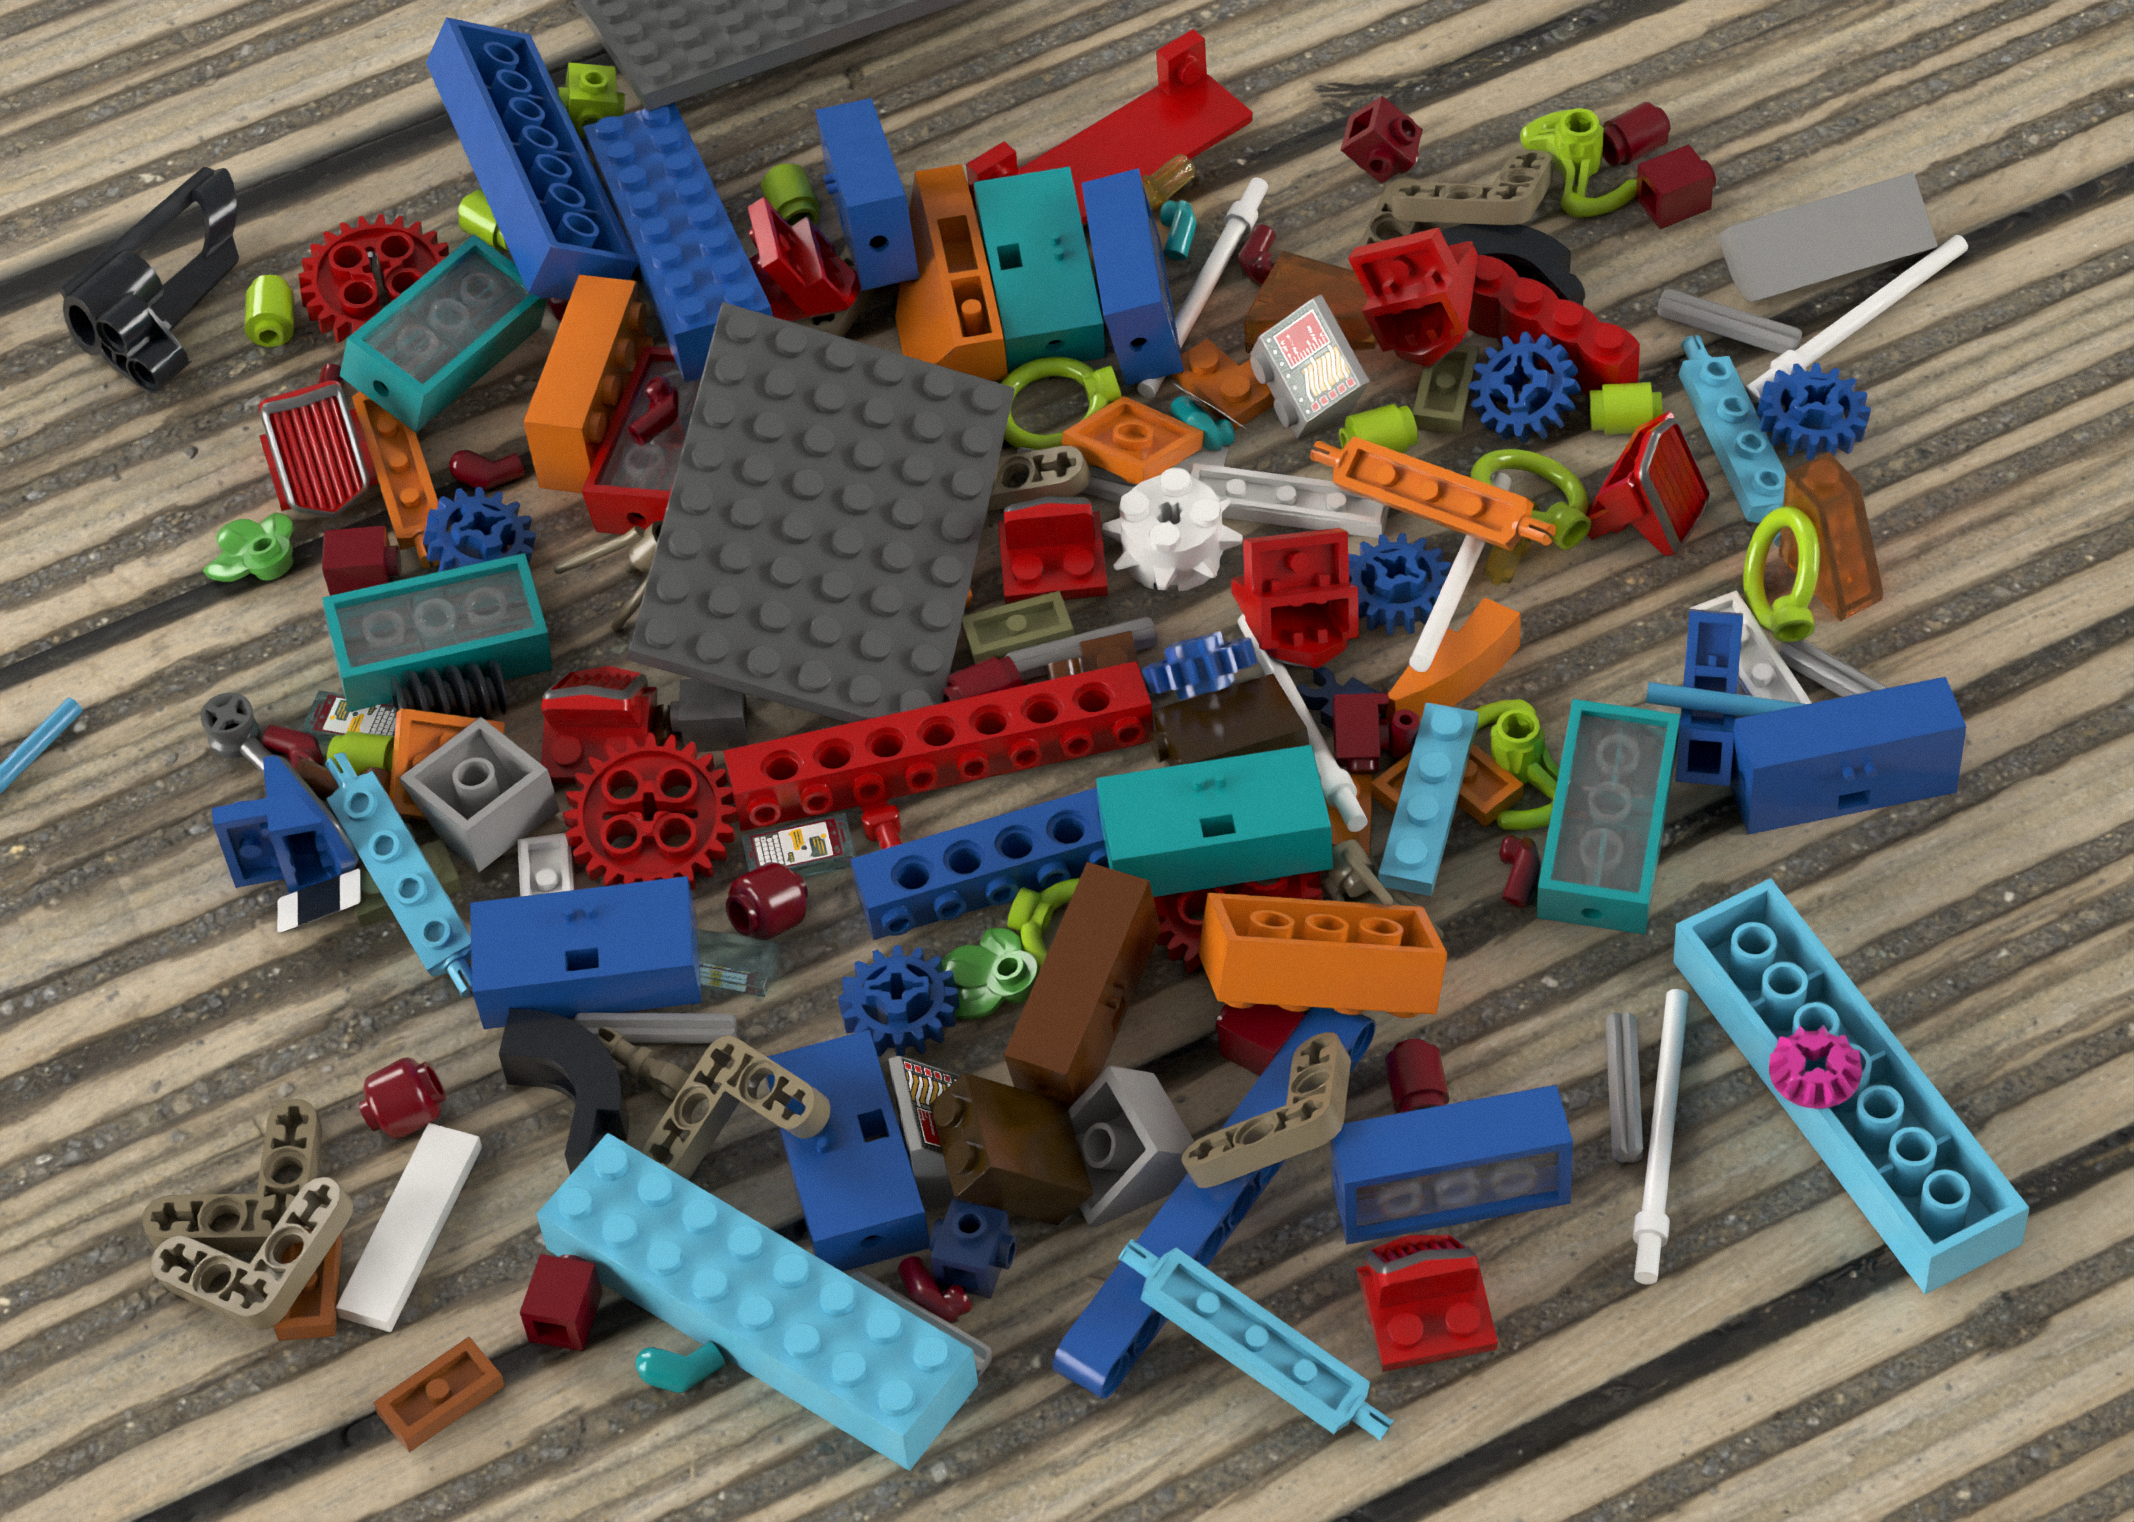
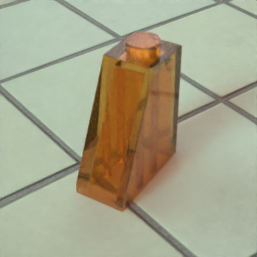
(1298, 280)
(1836, 506)

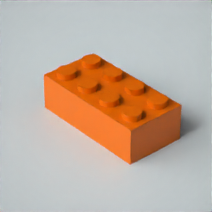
(584, 379)
(1321, 955)

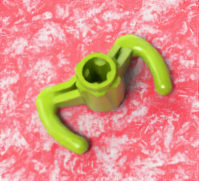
(1577, 151)
(1521, 750)

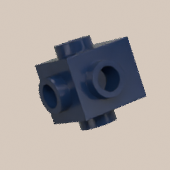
(971, 1247)

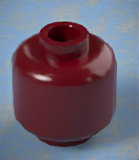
(767, 901)
(402, 1098)

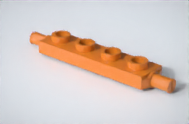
(400, 474)
(1433, 493)

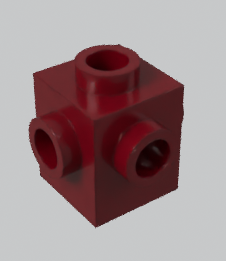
(1382, 140)

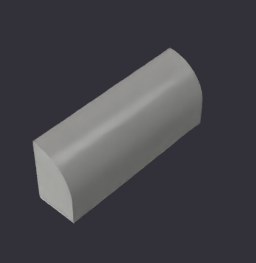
(1827, 238)

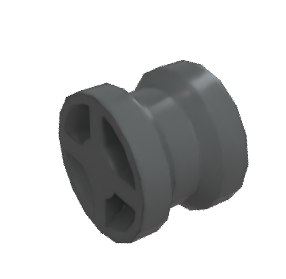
(229, 724)

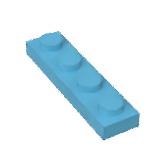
(1428, 799)

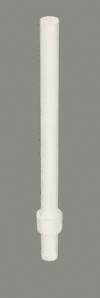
(1238, 222)
(1862, 313)
(1450, 594)
(1336, 782)
(1651, 1223)

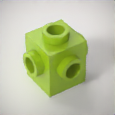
(591, 94)

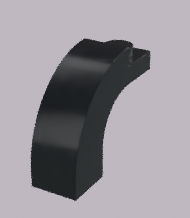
(1526, 251)
(567, 1058)

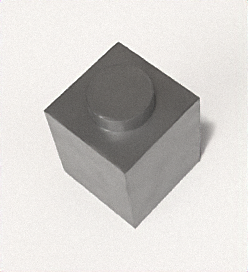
(710, 716)

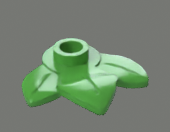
(253, 549)
(991, 973)

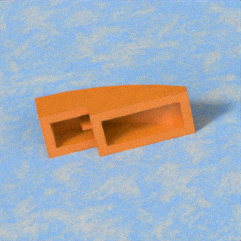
(1461, 662)

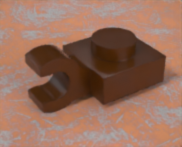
(1097, 654)

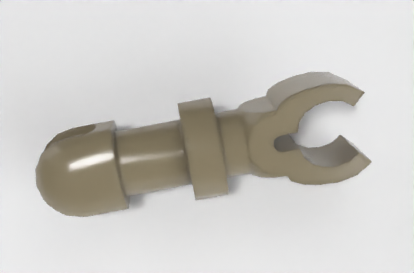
(661, 1075)

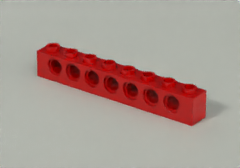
(939, 745)

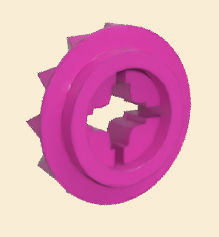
(1815, 1088)

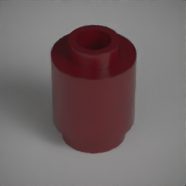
(1635, 134)
(982, 678)
(1416, 1076)

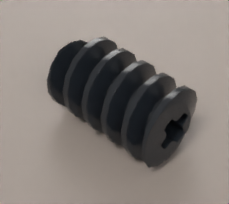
(452, 692)

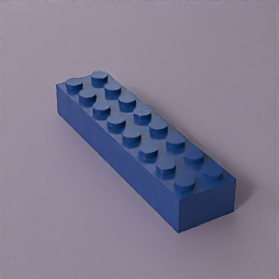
(528, 158)
(675, 228)

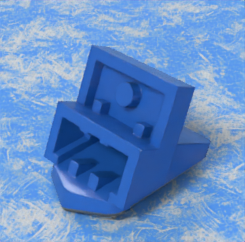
(283, 835)

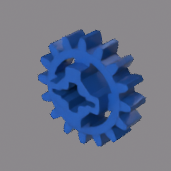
(1539, 401)
(1813, 411)
(480, 532)
(1397, 582)
(1199, 665)
(900, 1000)

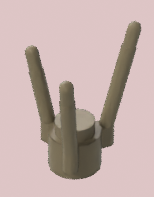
(641, 554)
(1358, 873)

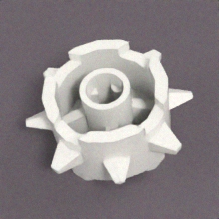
(1171, 531)

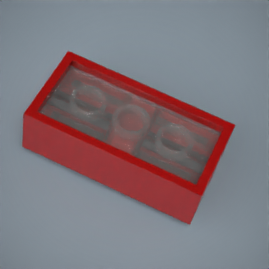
(634, 482)

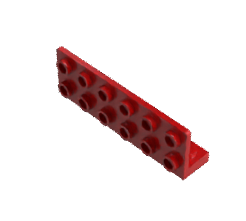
(1176, 117)

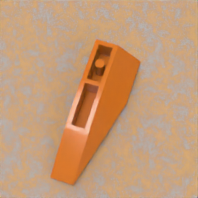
(951, 307)

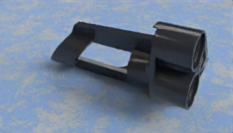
(119, 300)

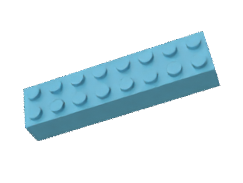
(1896, 1137)
(760, 1301)

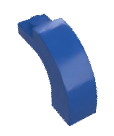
(1711, 665)

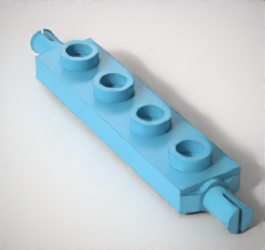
(1733, 431)
(401, 873)
(1255, 1340)

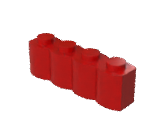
(1515, 304)

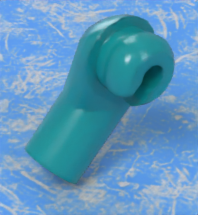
(1183, 226)
(1215, 433)
(675, 1371)

